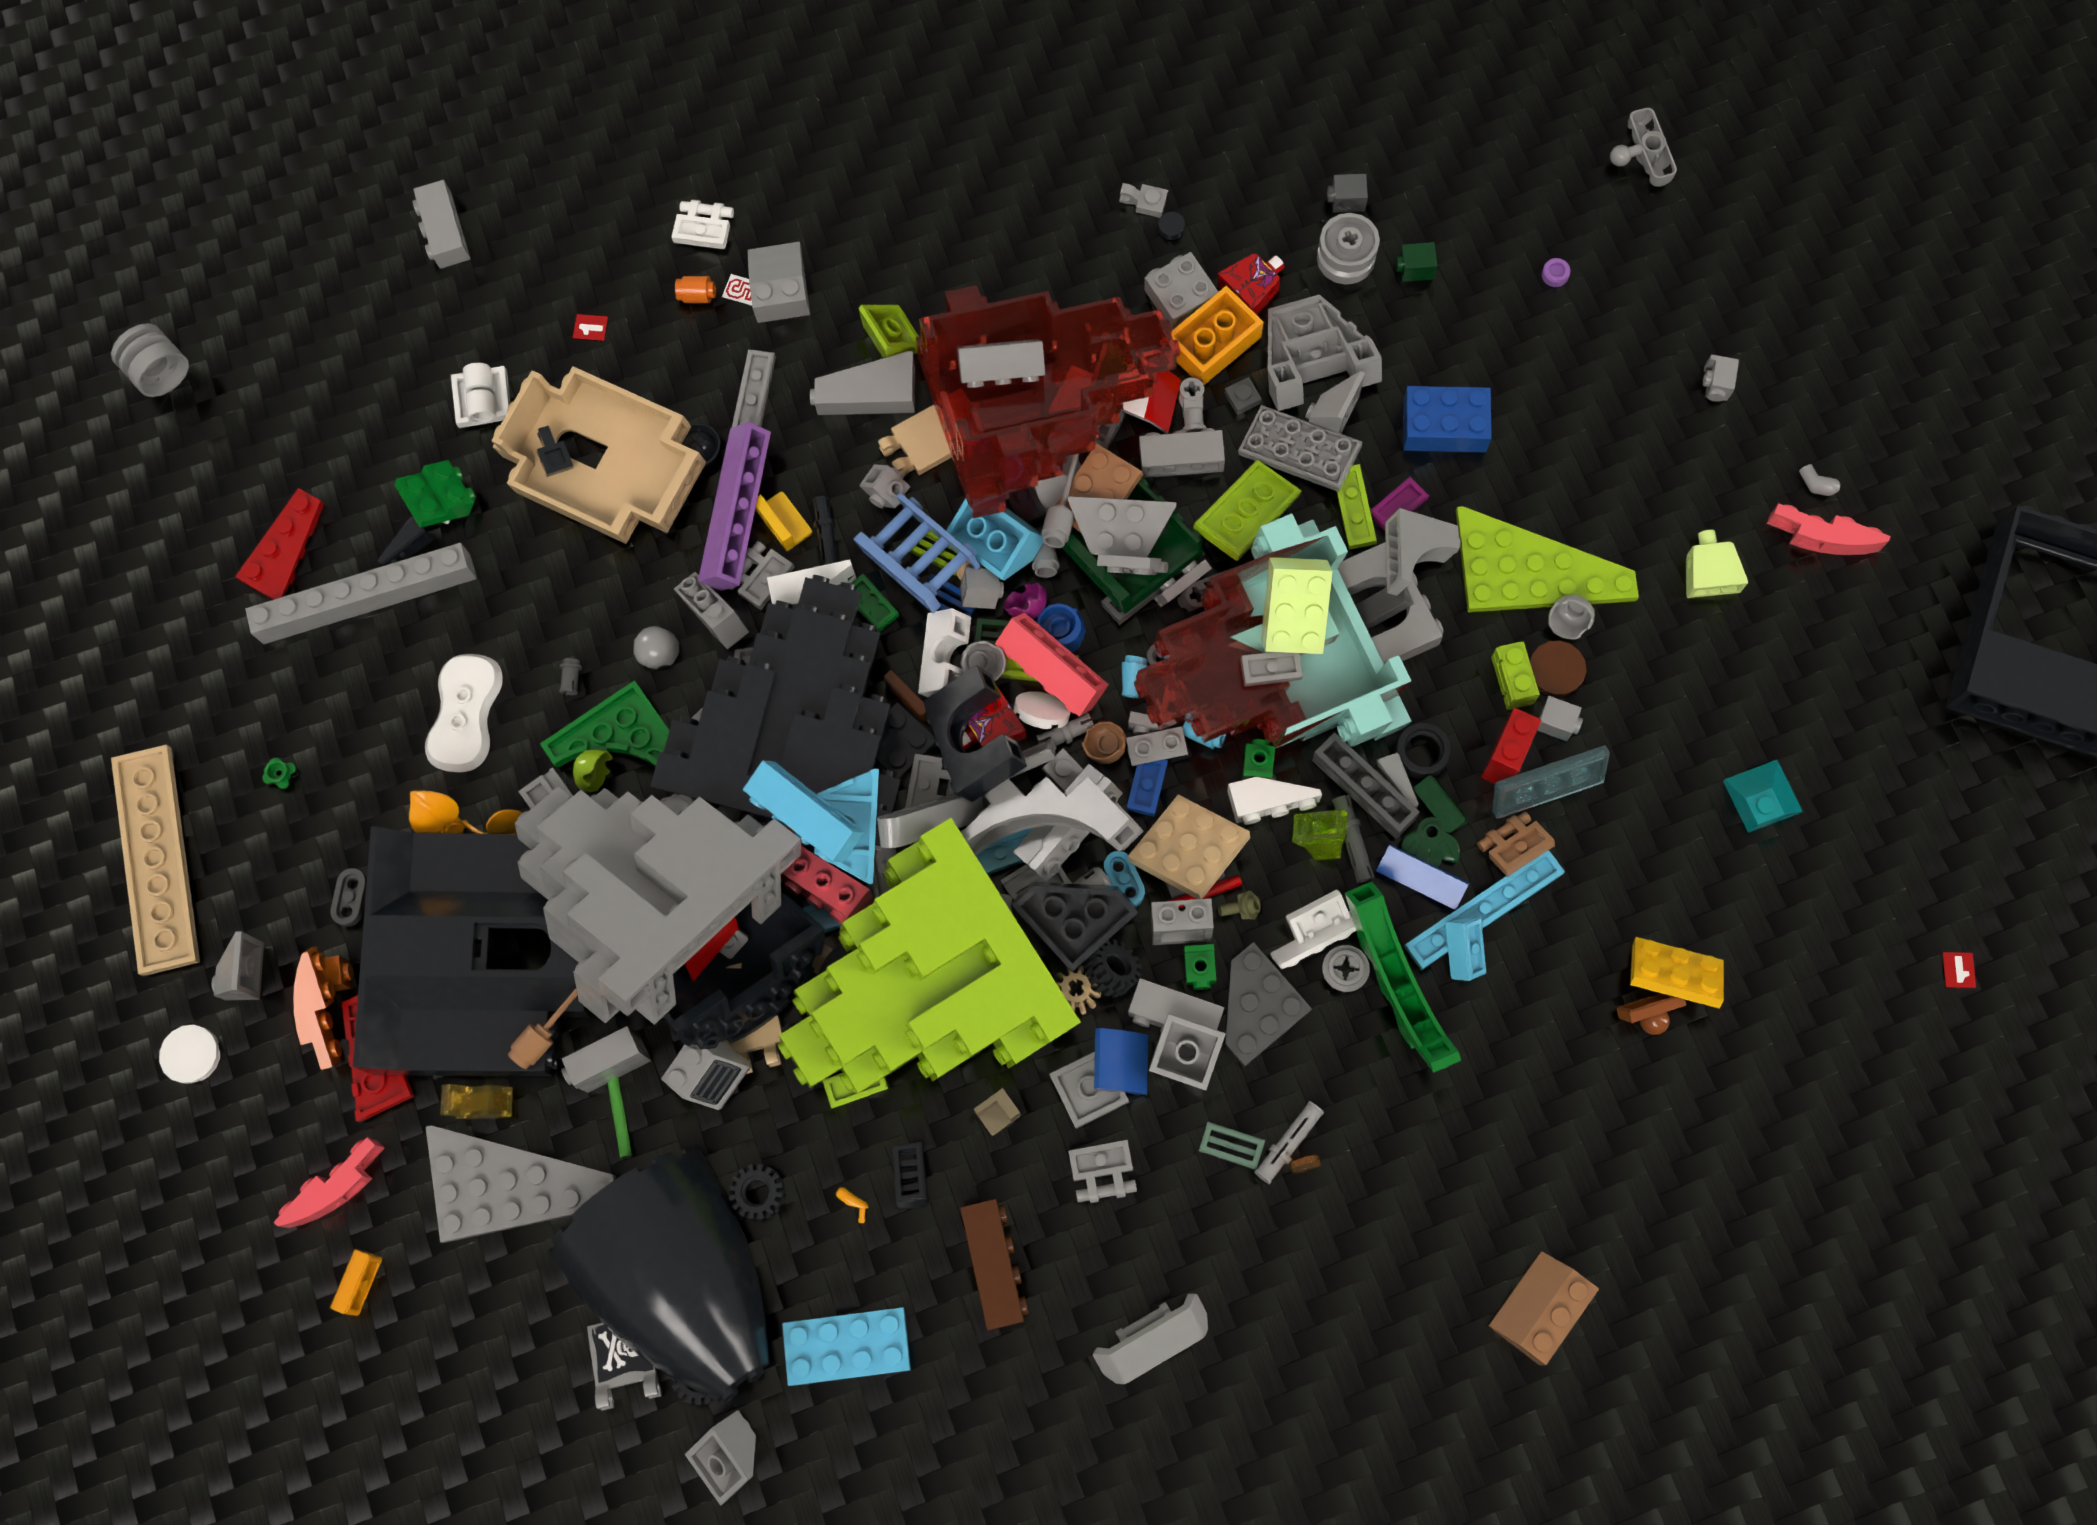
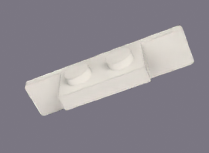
(1315, 928)

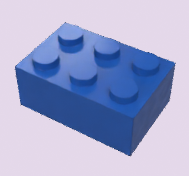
(1446, 419)

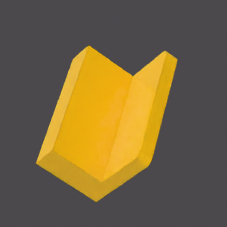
(783, 520)

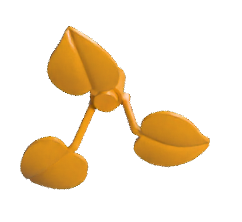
(439, 813)

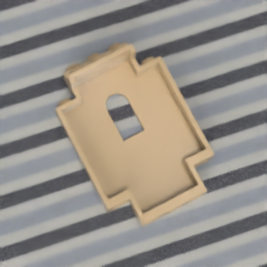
(640, 474)

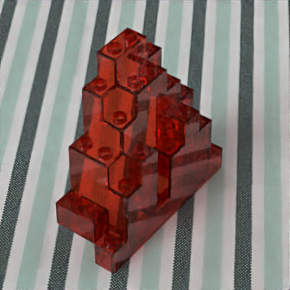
(1024, 430)

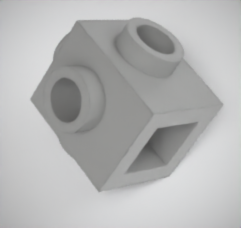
(884, 485)

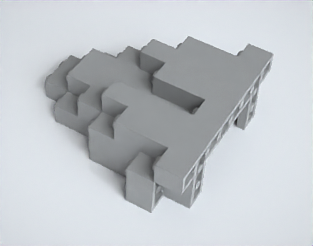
(645, 887)

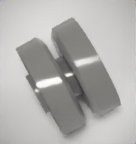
(1348, 248)

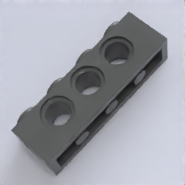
(1365, 785)

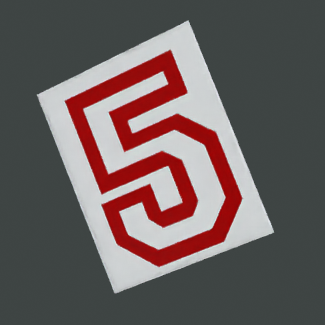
(738, 289)

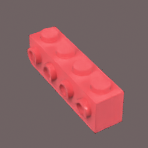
(1051, 664)
(826, 887)

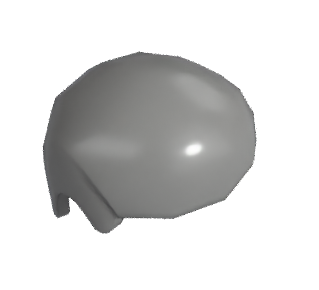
(1571, 616)
(656, 647)
(985, 656)

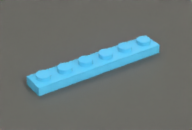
(1488, 905)

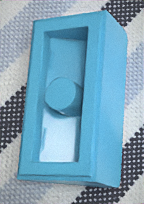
(1466, 948)

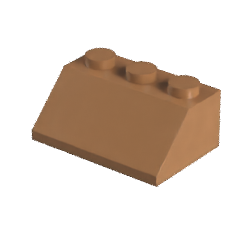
(1543, 1308)

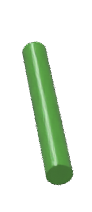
(619, 1118)

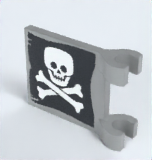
(617, 1366)

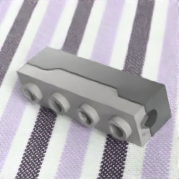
(1049, 846)

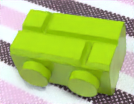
(1515, 675)

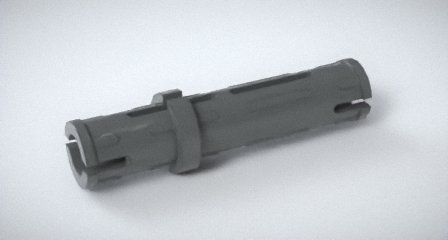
(1354, 841)

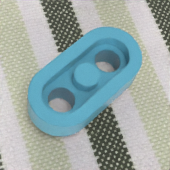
(1127, 878)

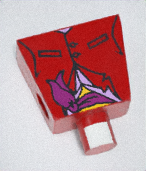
(1253, 280)
(992, 722)

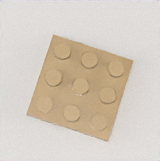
(1189, 847)

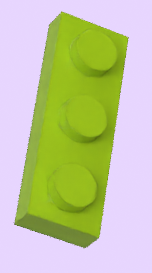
(1356, 511)

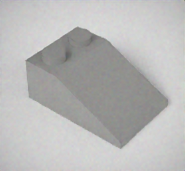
(777, 282)

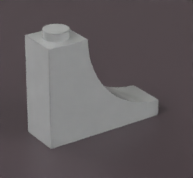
(1413, 540)

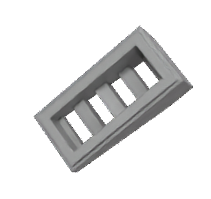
(1393, 772)

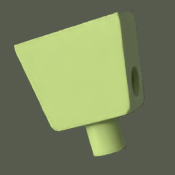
(1713, 568)

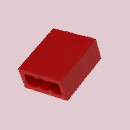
(1511, 746)

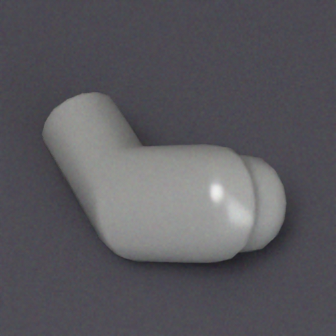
(1819, 484)

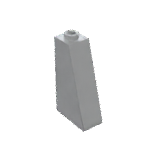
(868, 388)

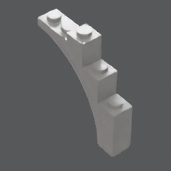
(1047, 805)

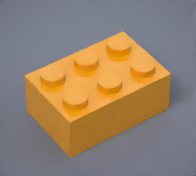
(1216, 335)

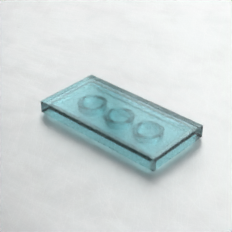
(1550, 782)

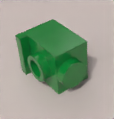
(1255, 769)
(1200, 953)

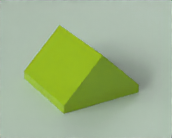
(888, 329)

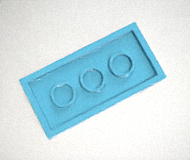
(846, 1346)

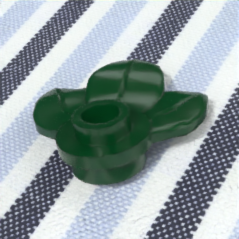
(1431, 848)

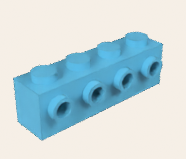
(803, 812)

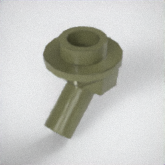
(1247, 905)

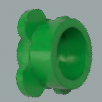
(271, 769)

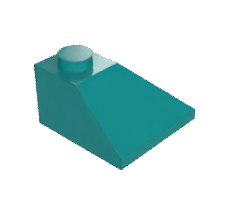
(1762, 796)

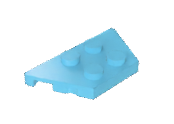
(858, 803)

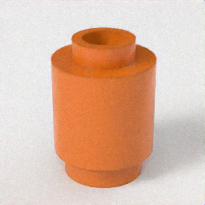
(695, 289)

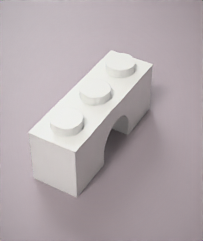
(943, 635)

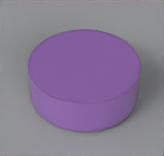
(1556, 272)

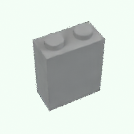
(605, 1060)

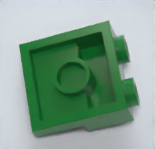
(436, 494)

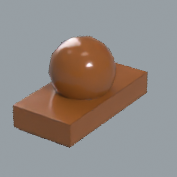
(1651, 1012)

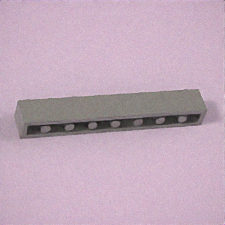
(360, 593)

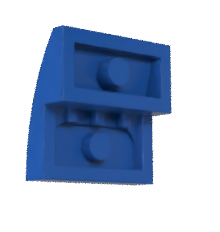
(1121, 1061)

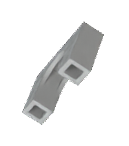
(1418, 630)

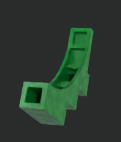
(1396, 979)

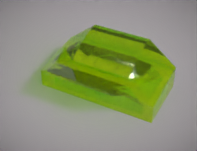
(1321, 833)

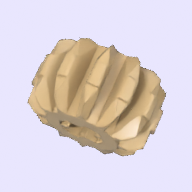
(1087, 989)

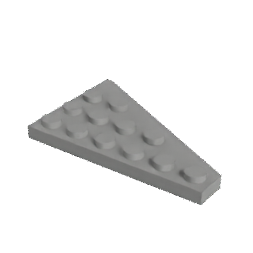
(498, 1187)

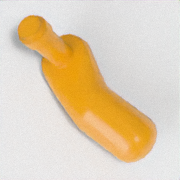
(852, 1200)

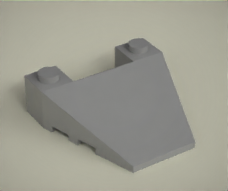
(1314, 342)

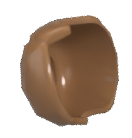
(1105, 742)

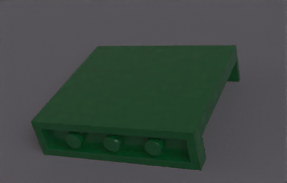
(1175, 546)

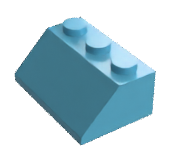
(1001, 539)

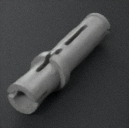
(1267, 1170)

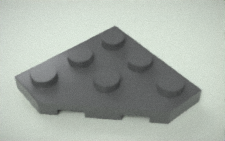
(1259, 1005)

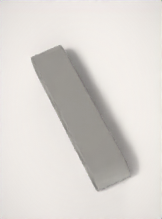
(910, 823)

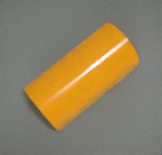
(356, 1283)

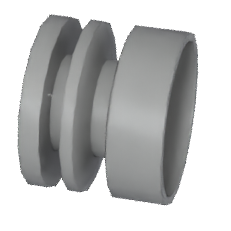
(149, 360)

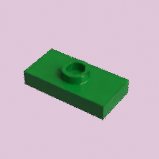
(874, 605)

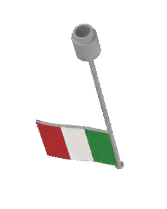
(1154, 409)

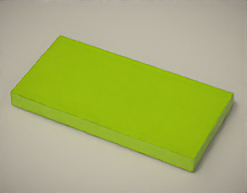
(1245, 507)

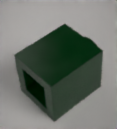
(1417, 262)

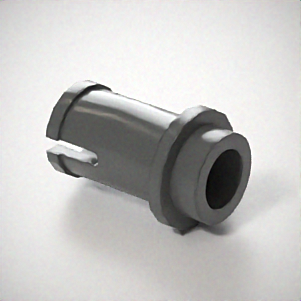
(569, 678)

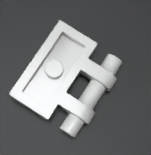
(702, 231)

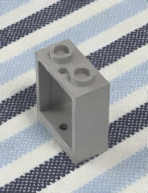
(1185, 926)

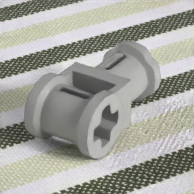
(1192, 405)

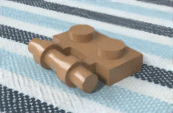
(1520, 848)

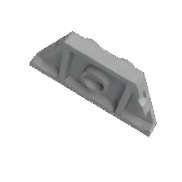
(1120, 525)

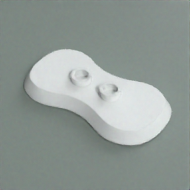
(461, 733)

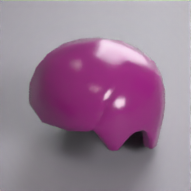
(1030, 602)

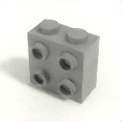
(1179, 288)

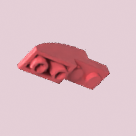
(1838, 537)
(325, 1195)

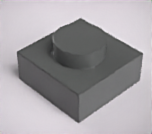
(1243, 396)

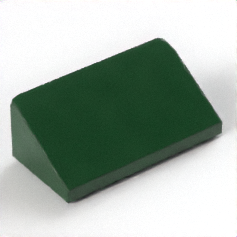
(1441, 804)

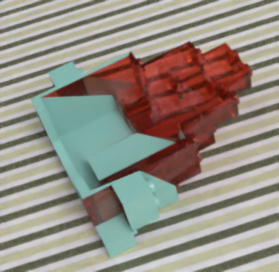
(1338, 688)

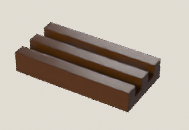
(905, 695)

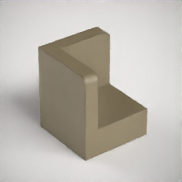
(997, 1112)

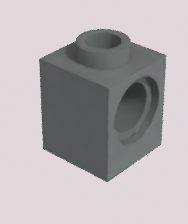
(1348, 193)

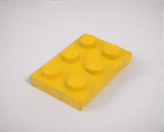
(1677, 972)

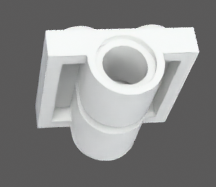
(480, 394)

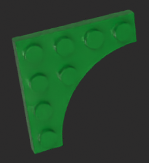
(617, 725)

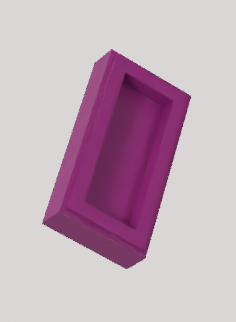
(1406, 496)

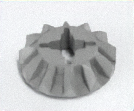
(1356, 960)

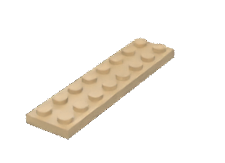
(155, 860)

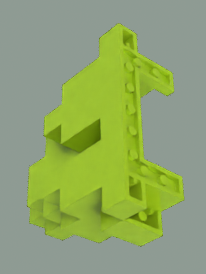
(928, 977)

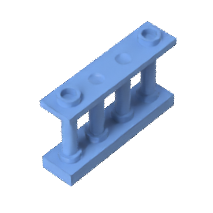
(909, 577)

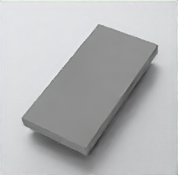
(1300, 448)

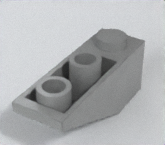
(712, 610)

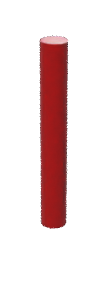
(1217, 888)

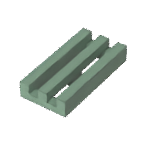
(1228, 1157)

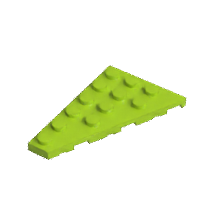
(1524, 570)

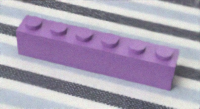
(734, 506)

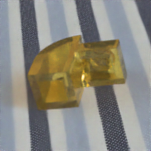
(476, 1102)

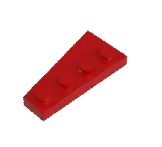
(278, 553)
(371, 1092)

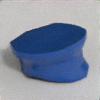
(1063, 624)

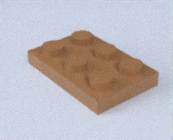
(1103, 477)

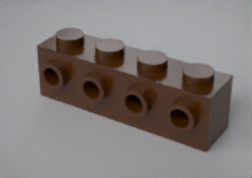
(992, 1264)

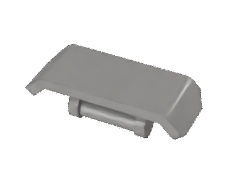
(1153, 1340)

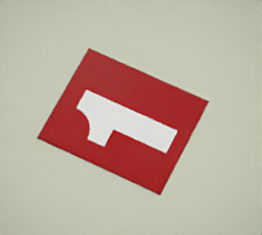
(590, 327)
(1959, 970)

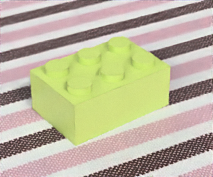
(1296, 605)

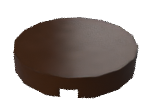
(1558, 668)

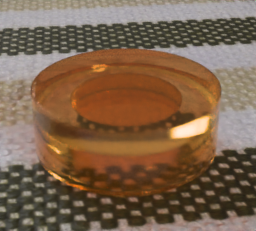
(1305, 1164)

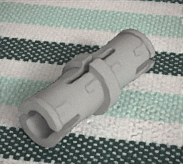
(1066, 733)

